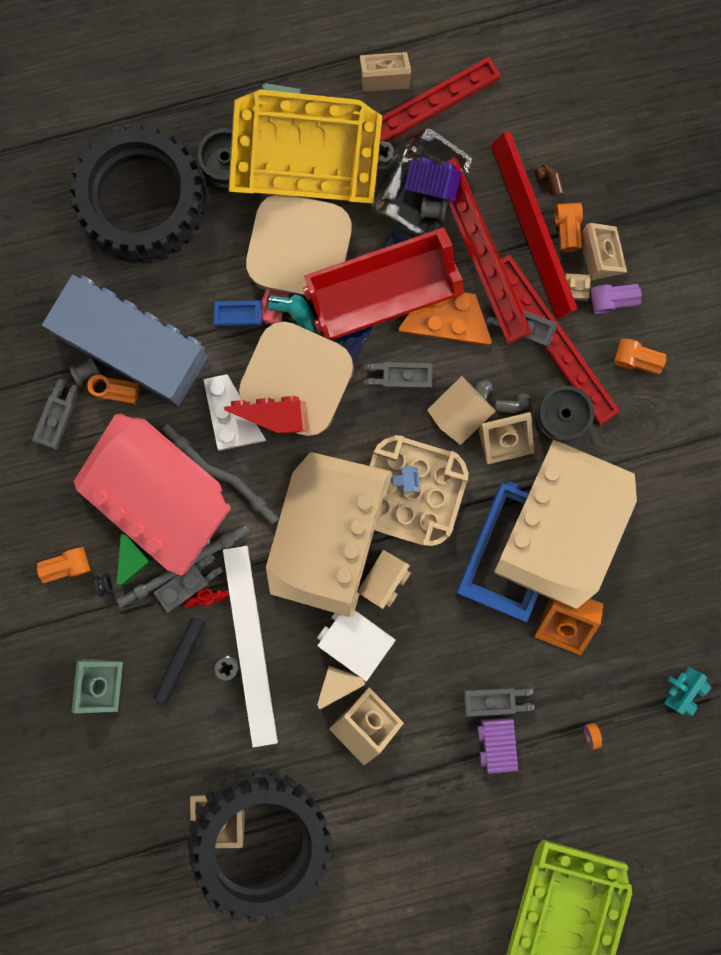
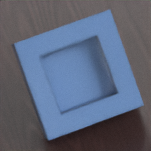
(408, 480)

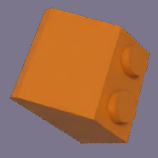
(570, 627)

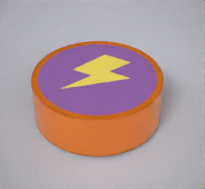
(593, 736)

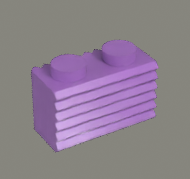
(498, 744)

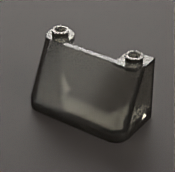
(401, 207)

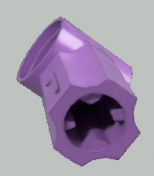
(608, 298)

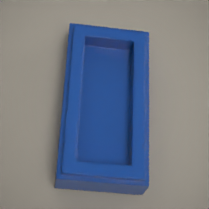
(238, 313)

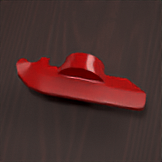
(205, 598)

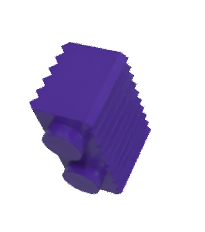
(432, 179)

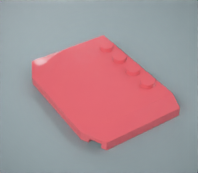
(152, 492)

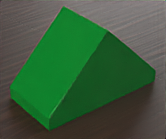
(131, 560)

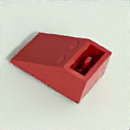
(280, 417)

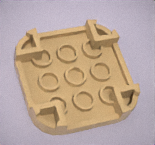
(295, 239)
(299, 365)
(431, 513)

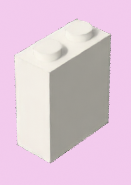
(355, 643)

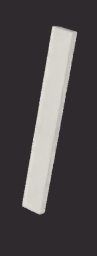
(250, 646)

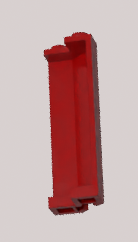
(383, 284)

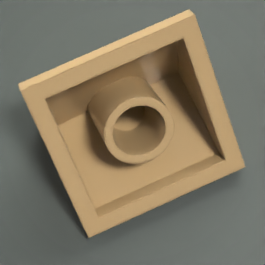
(385, 72)
(602, 251)
(460, 410)
(507, 438)
(338, 684)
(232, 832)

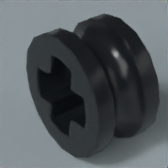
(103, 585)

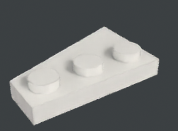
(229, 429)

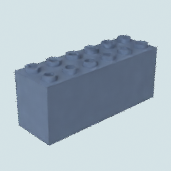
(126, 339)

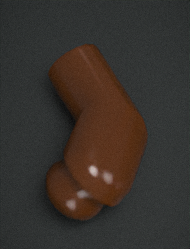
(552, 176)

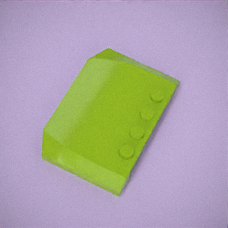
(571, 904)

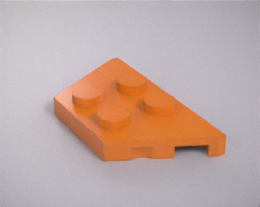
(451, 320)

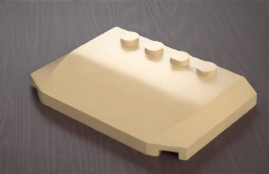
(569, 526)
(326, 532)

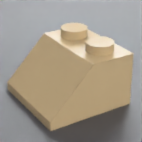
(366, 726)

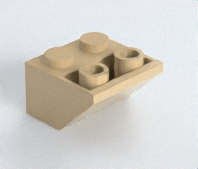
(384, 579)

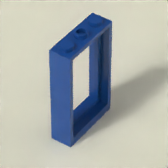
(479, 594)

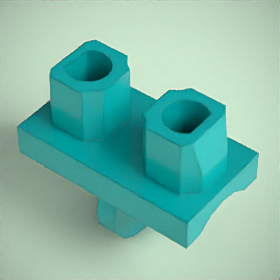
(685, 689)

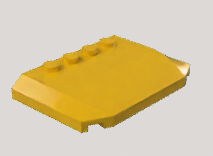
(304, 146)

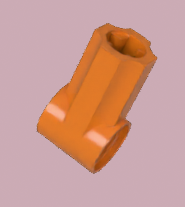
(568, 219)
(633, 355)
(115, 389)
(68, 564)

